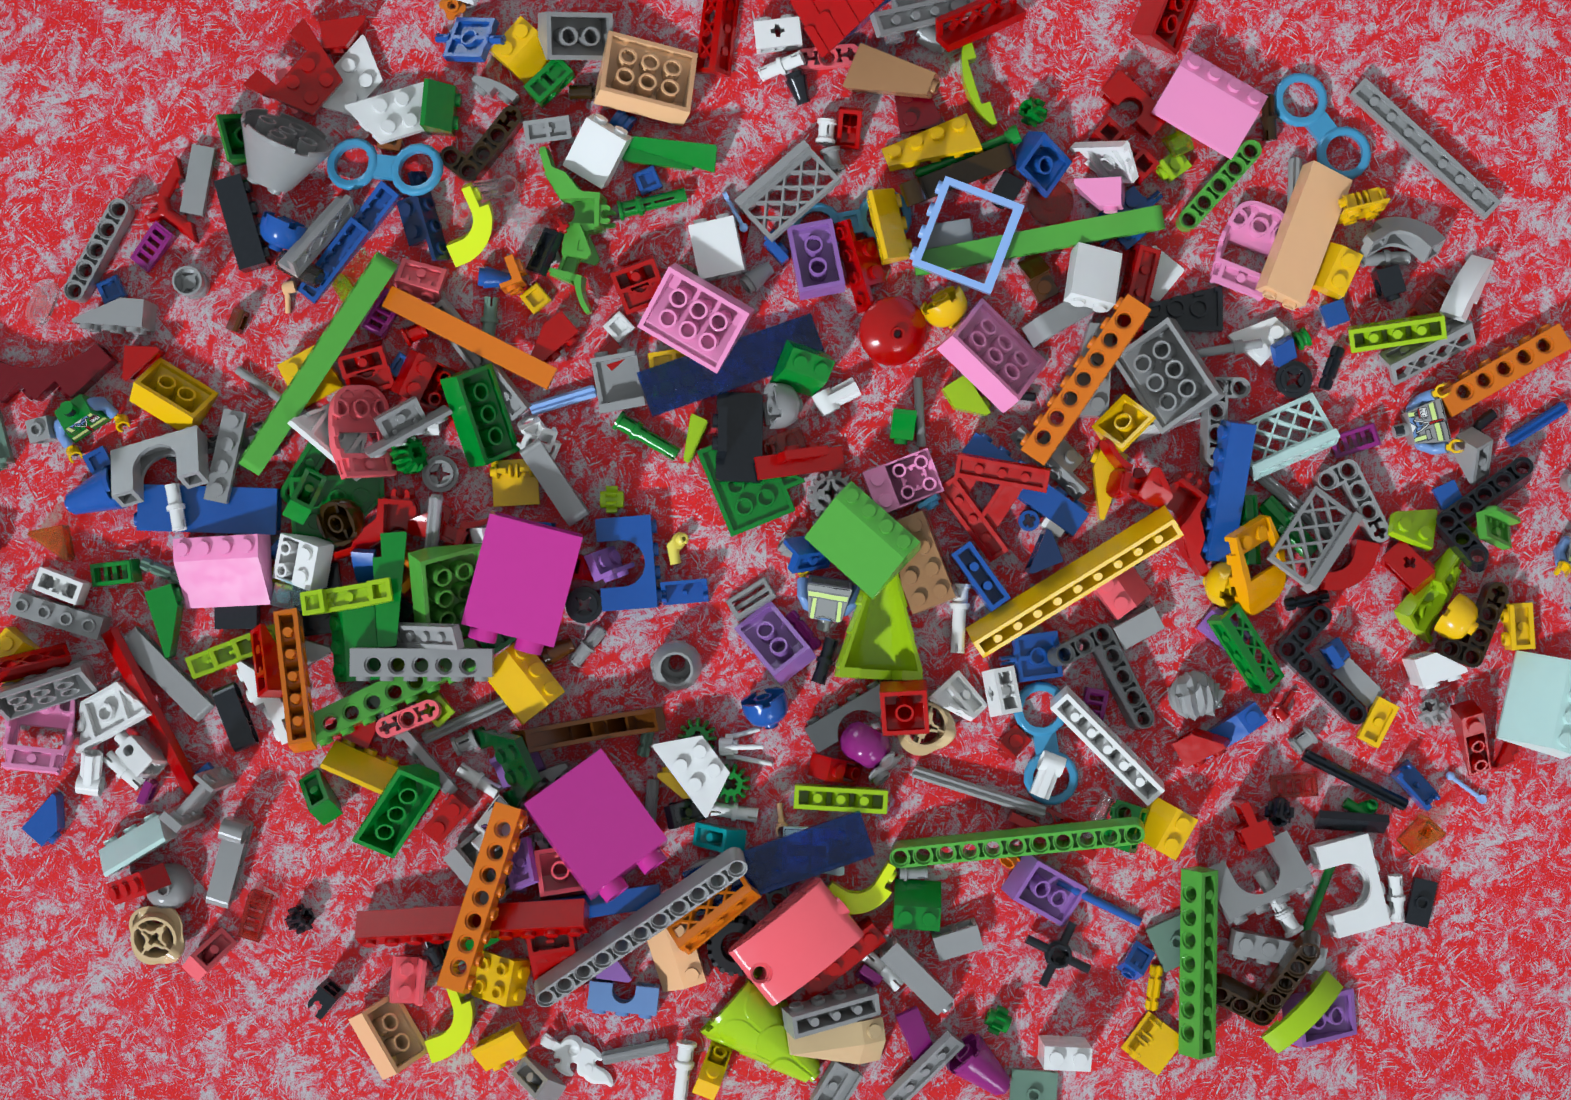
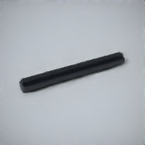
(1354, 779)

